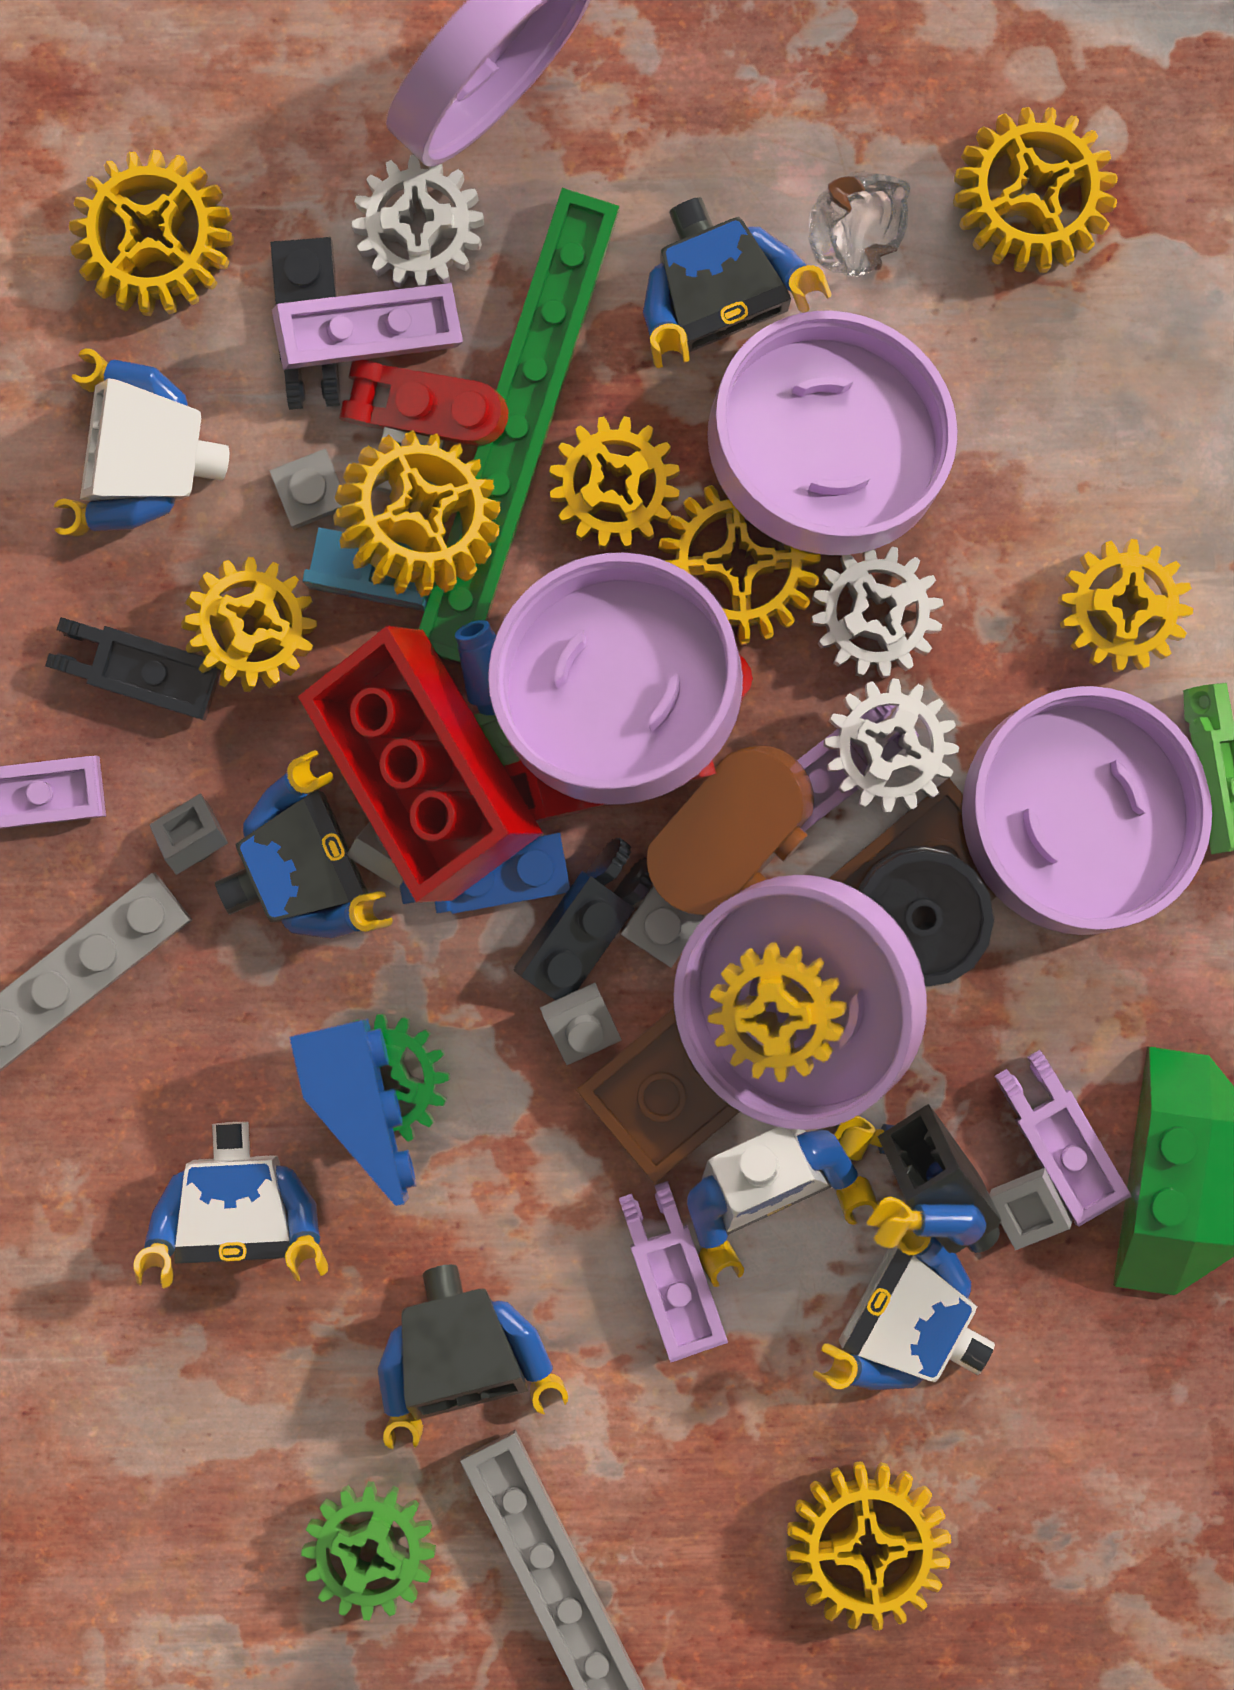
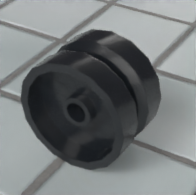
(955, 895)

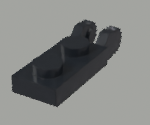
(301, 273)
(140, 669)
(584, 923)

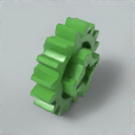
(346, 1542)

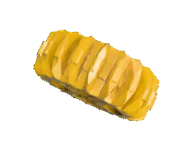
(1025, 166)
(163, 214)
(456, 491)
(766, 559)
(896, 1544)

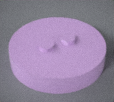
(477, 72)
(832, 432)
(616, 678)
(1087, 811)
(876, 979)

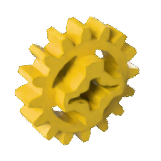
(638, 468)
(1151, 607)
(226, 617)
(776, 986)

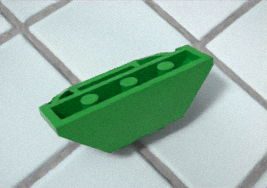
(1179, 1175)

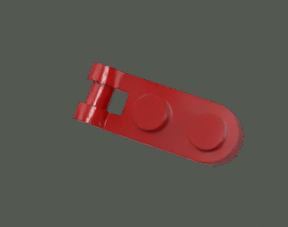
(425, 403)

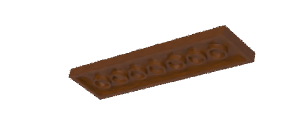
(651, 1088)

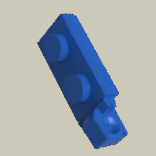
(530, 874)

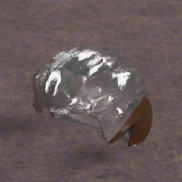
(858, 222)

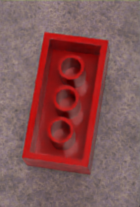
(419, 764)

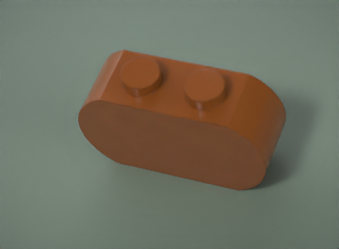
(731, 829)

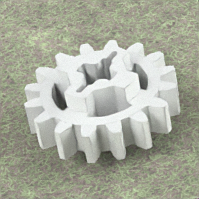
(394, 221)
(890, 638)
(902, 721)

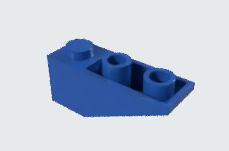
(346, 1090)

